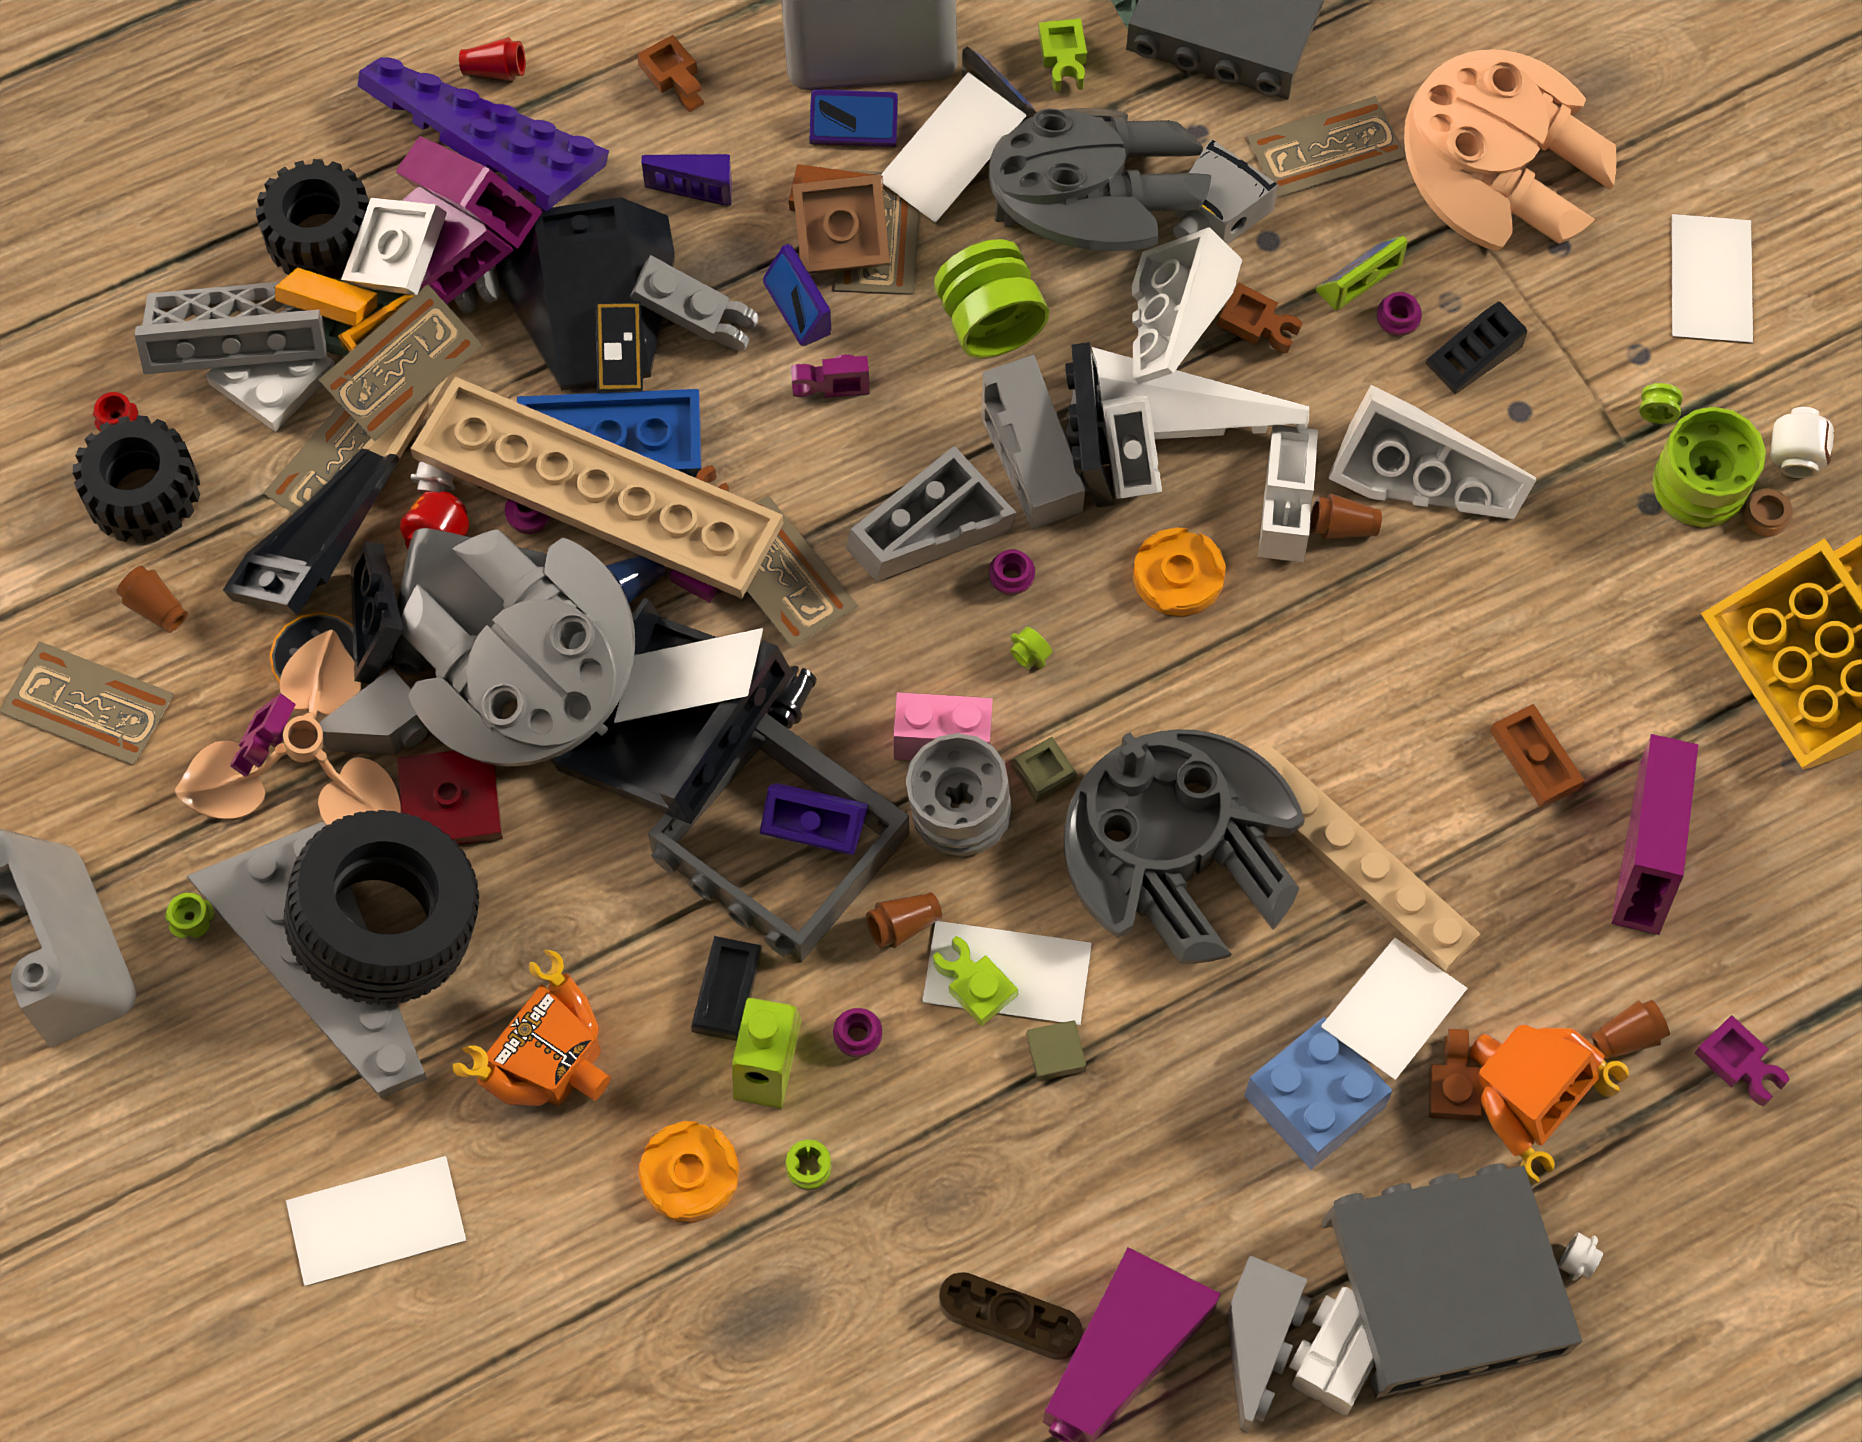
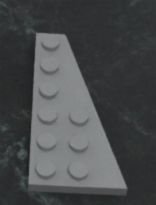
(251, 899)

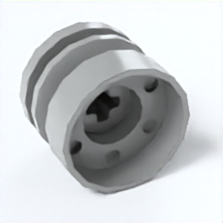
(955, 770)

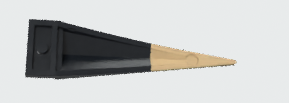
(311, 542)

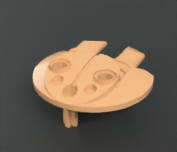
(1499, 116)

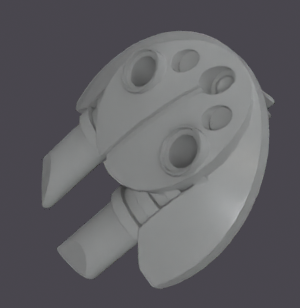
(524, 655)

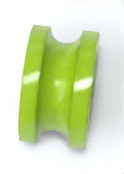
(1661, 403)
(808, 1181)

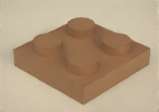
(841, 224)

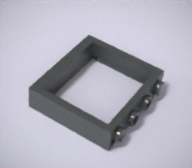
(825, 777)

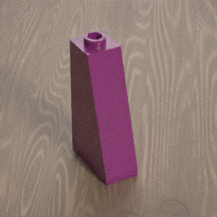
(470, 189)
(1656, 835)
(1128, 1341)

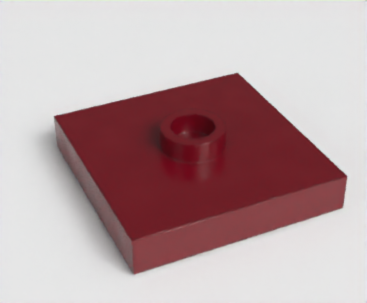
(452, 795)

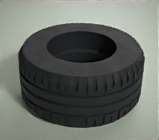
(392, 850)

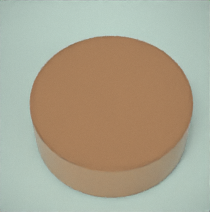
(1767, 512)

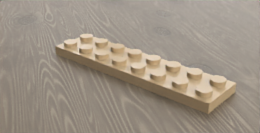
(598, 487)

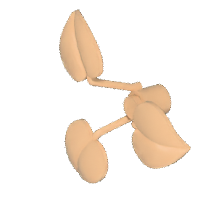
(316, 680)

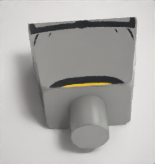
(1236, 196)

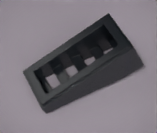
(1498, 327)

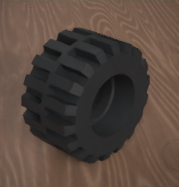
(304, 193)
(127, 449)

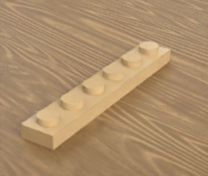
(1375, 871)

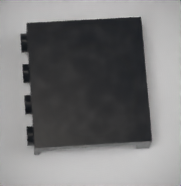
(681, 754)

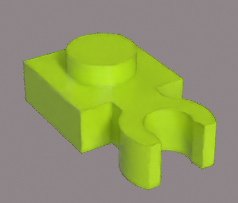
(1064, 50)
(978, 986)

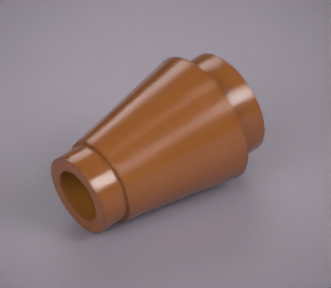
(1343, 518)
(151, 598)
(902, 918)
(1632, 1030)

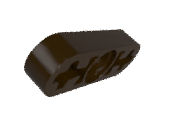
(1050, 1315)

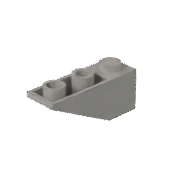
(1257, 1325)

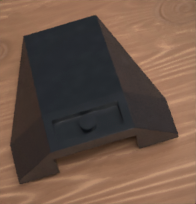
(579, 259)

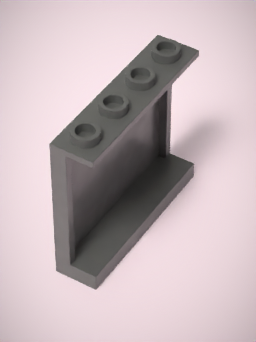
(1228, 39)
(1453, 1278)

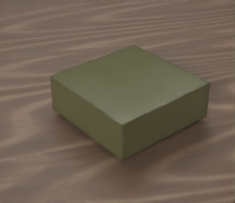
(1044, 769)
(1056, 1050)

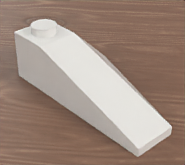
(1178, 297)
(1414, 458)

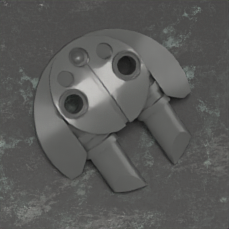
(1068, 182)
(1178, 832)

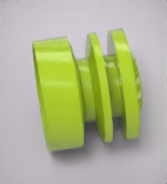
(991, 298)
(1708, 467)

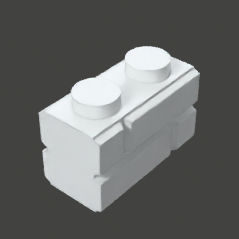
(1131, 446)
(1338, 1358)

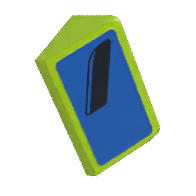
(1363, 273)

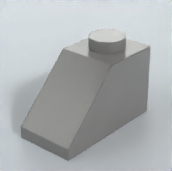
(375, 720)

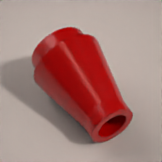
(497, 59)

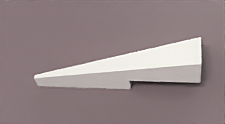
(1190, 404)

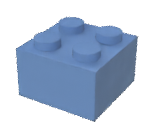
(1317, 1094)

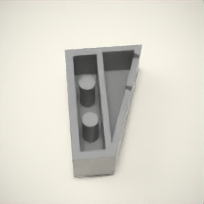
(1031, 442)
(930, 518)

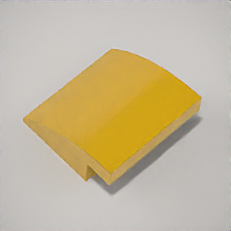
(1801, 648)

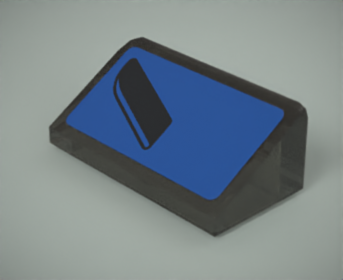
(991, 77)

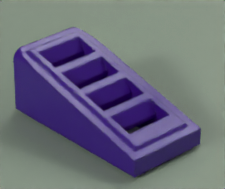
(690, 175)

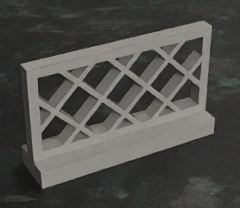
(219, 340)

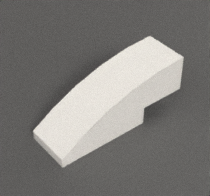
(1288, 493)

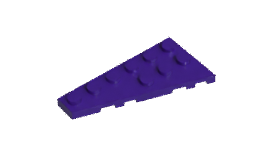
(492, 134)

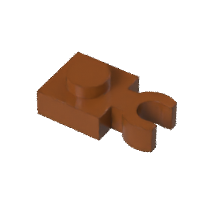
(1252, 315)

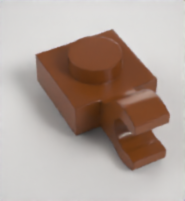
(672, 66)
(1454, 1086)

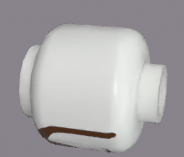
(1802, 443)

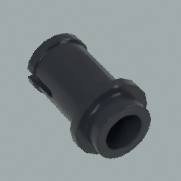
(789, 702)

